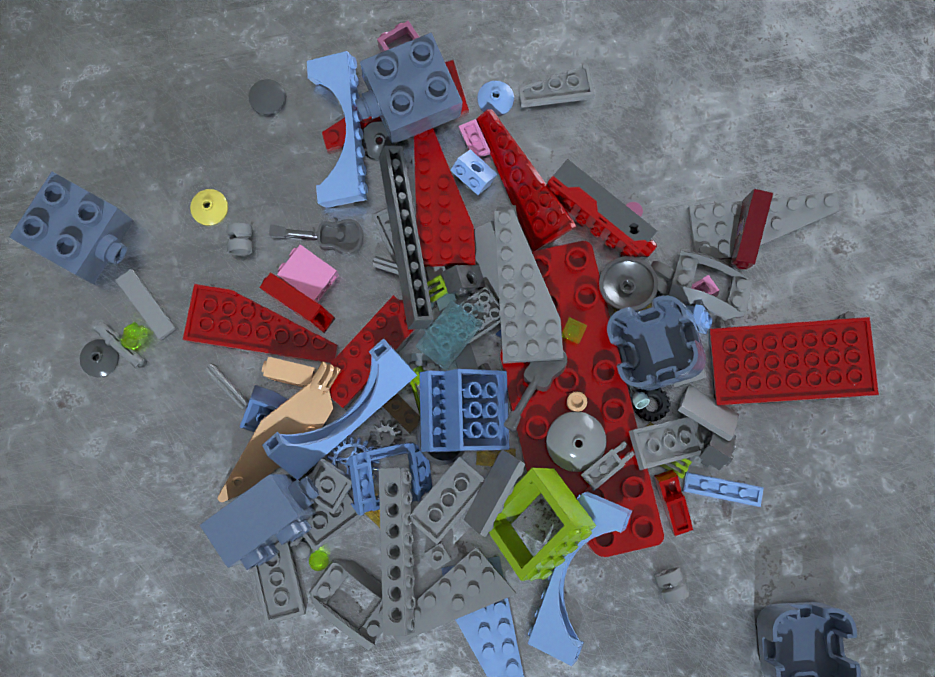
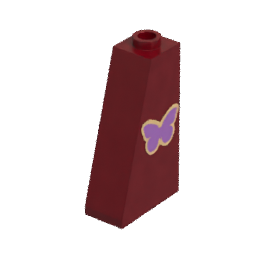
(751, 228)

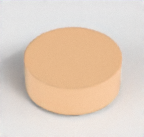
(576, 401)

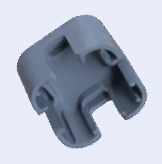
(657, 344)
(805, 641)

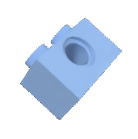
(473, 172)

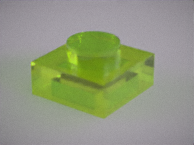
(573, 330)

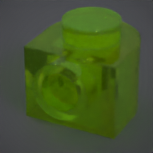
(134, 336)

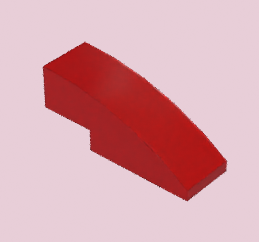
(673, 502)

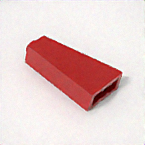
(297, 302)

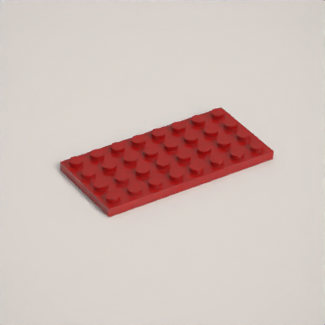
(793, 361)

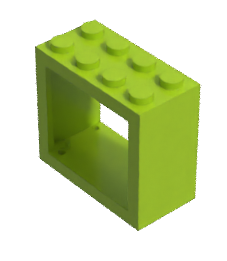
(576, 523)

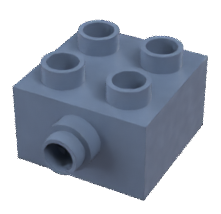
(409, 89)
(73, 228)
(259, 518)

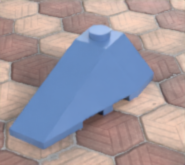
(259, 406)

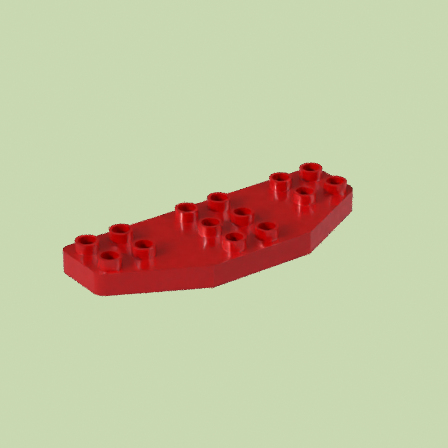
(591, 369)

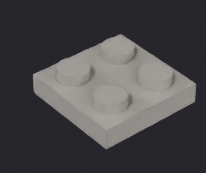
(331, 484)

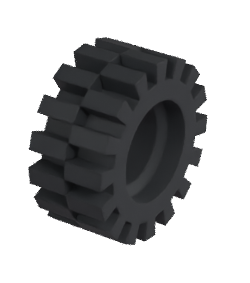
(663, 407)

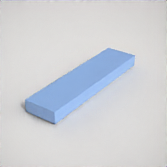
(722, 489)

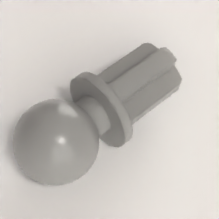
(302, 549)

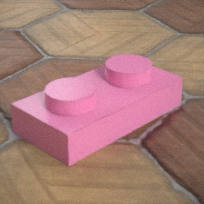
(474, 138)

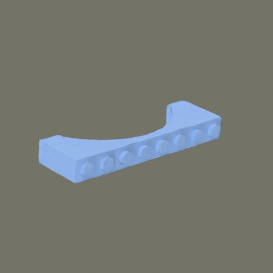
(347, 179)
(302, 451)
(552, 627)

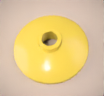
(212, 214)

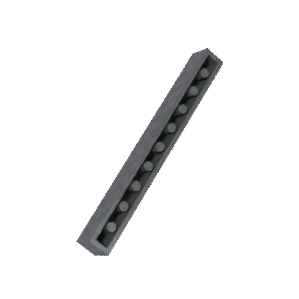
(405, 238)

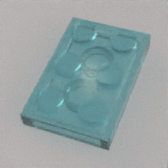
(448, 335)

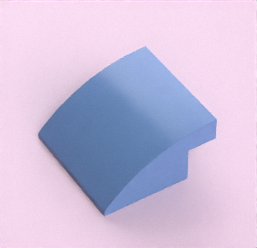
(463, 410)

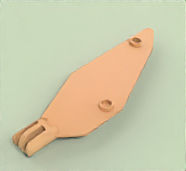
(299, 414)

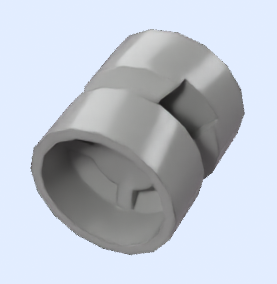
(239, 239)
(664, 274)
(672, 585)

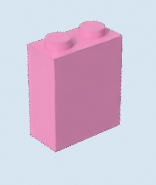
(307, 273)

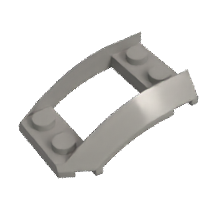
(684, 277)
(329, 583)

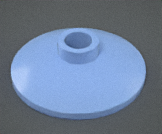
(499, 105)

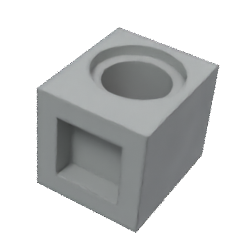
(437, 556)

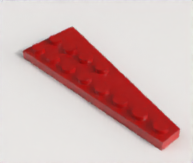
(536, 205)

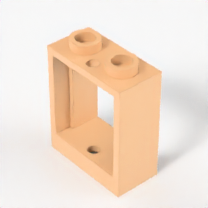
(288, 372)

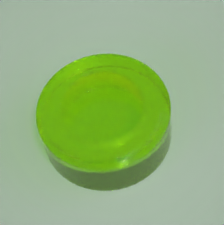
(318, 560)

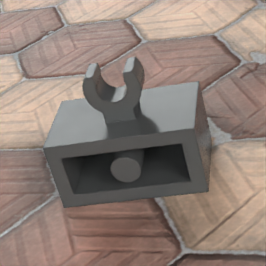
(717, 450)

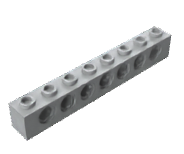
(390, 559)

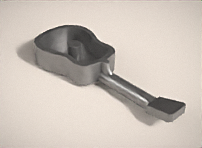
(341, 236)
(539, 377)

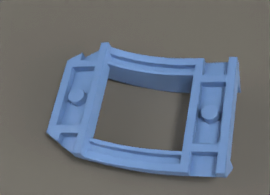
(363, 480)

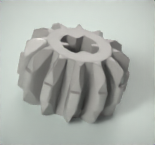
(386, 429)

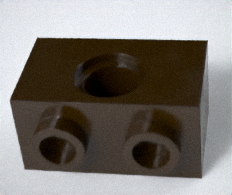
(402, 413)

